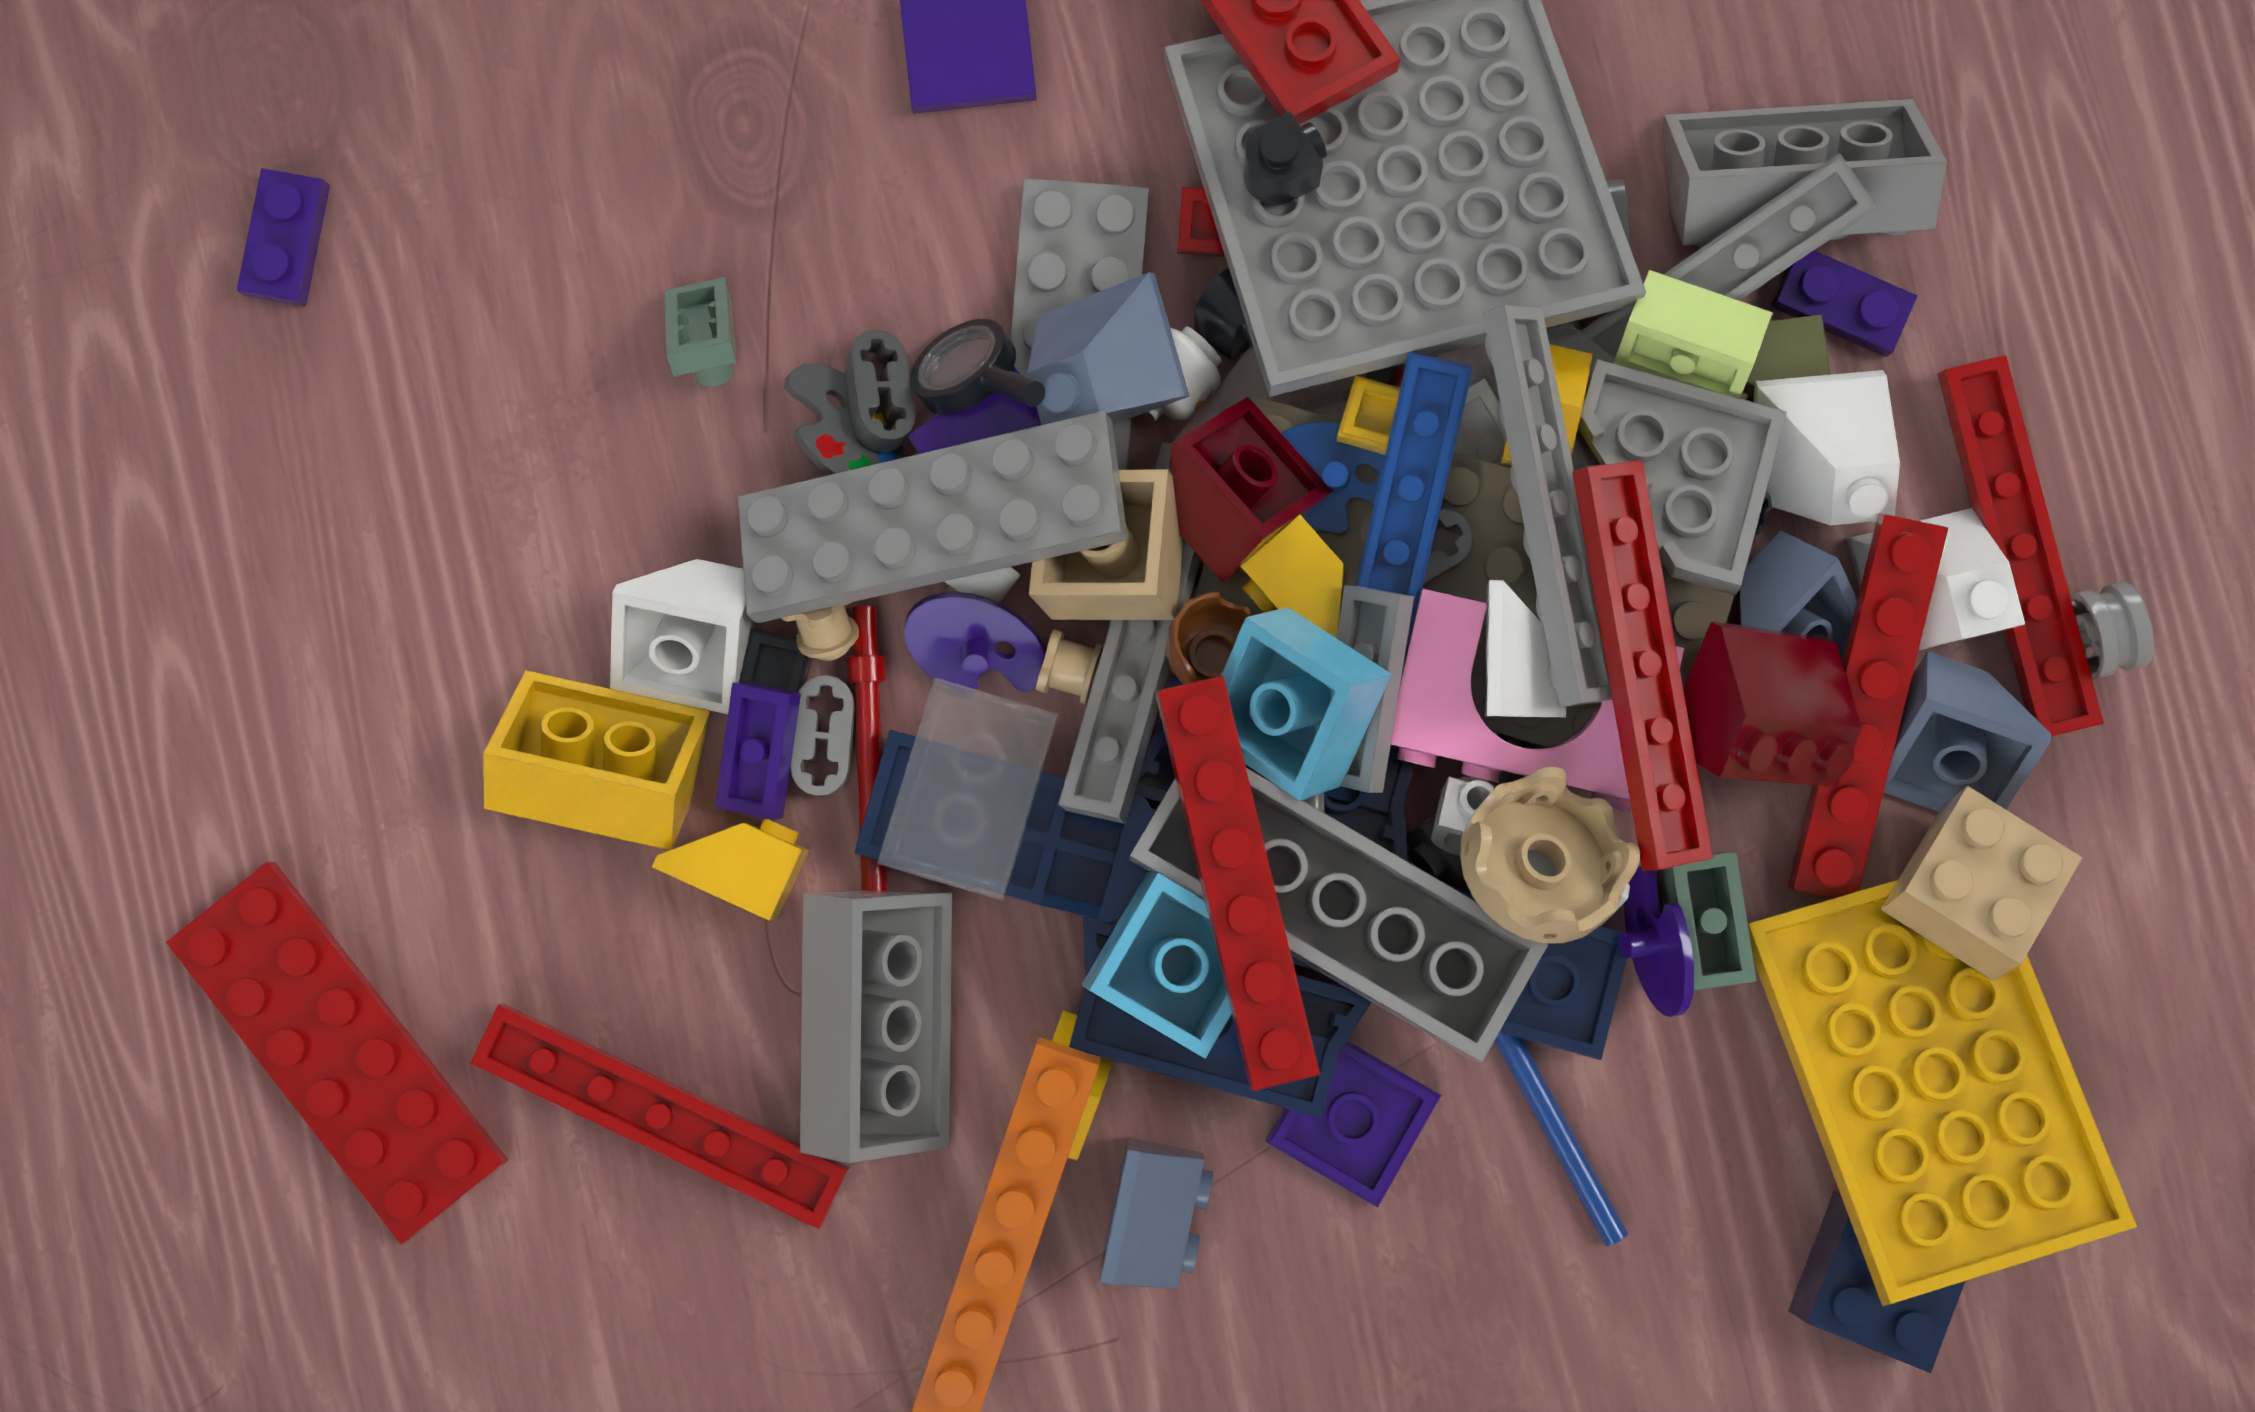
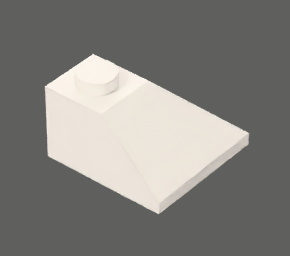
(1835, 447)
(1972, 586)
(681, 634)
(1516, 659)

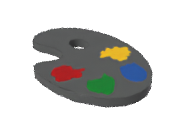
(832, 440)

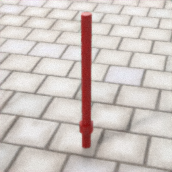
(866, 672)

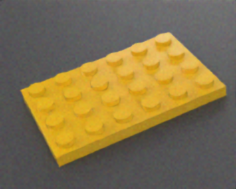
(1934, 1097)

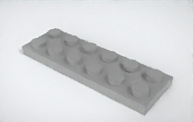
(1070, 247)
(932, 517)

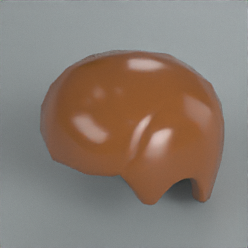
(1203, 637)

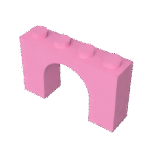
(1440, 718)

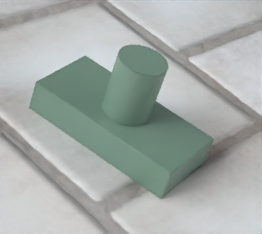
(701, 331)

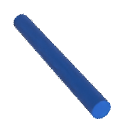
(1561, 1138)

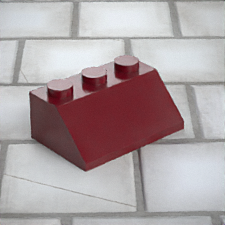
(1771, 706)

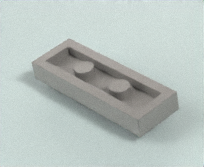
(1377, 628)

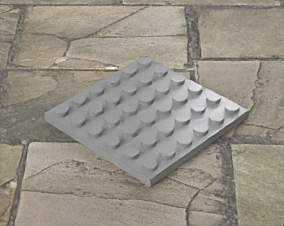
(1434, 202)

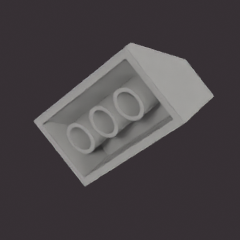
(1741, 159)
(875, 1023)

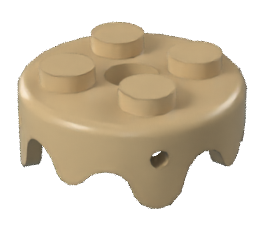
(1572, 832)

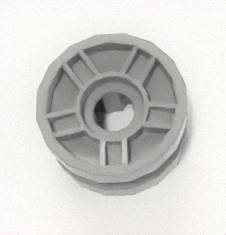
(2114, 628)

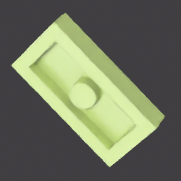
(1693, 336)

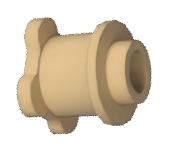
(825, 632)
(1069, 667)

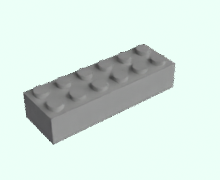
(1369, 919)

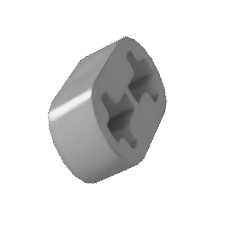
(839, 737)

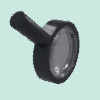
(970, 366)

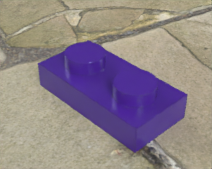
(283, 237)
(1850, 301)
(757, 750)

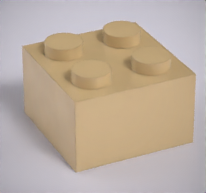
(1123, 578)
(1981, 884)

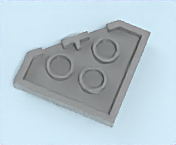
(1702, 464)

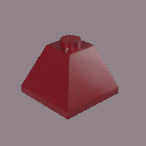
(1239, 486)

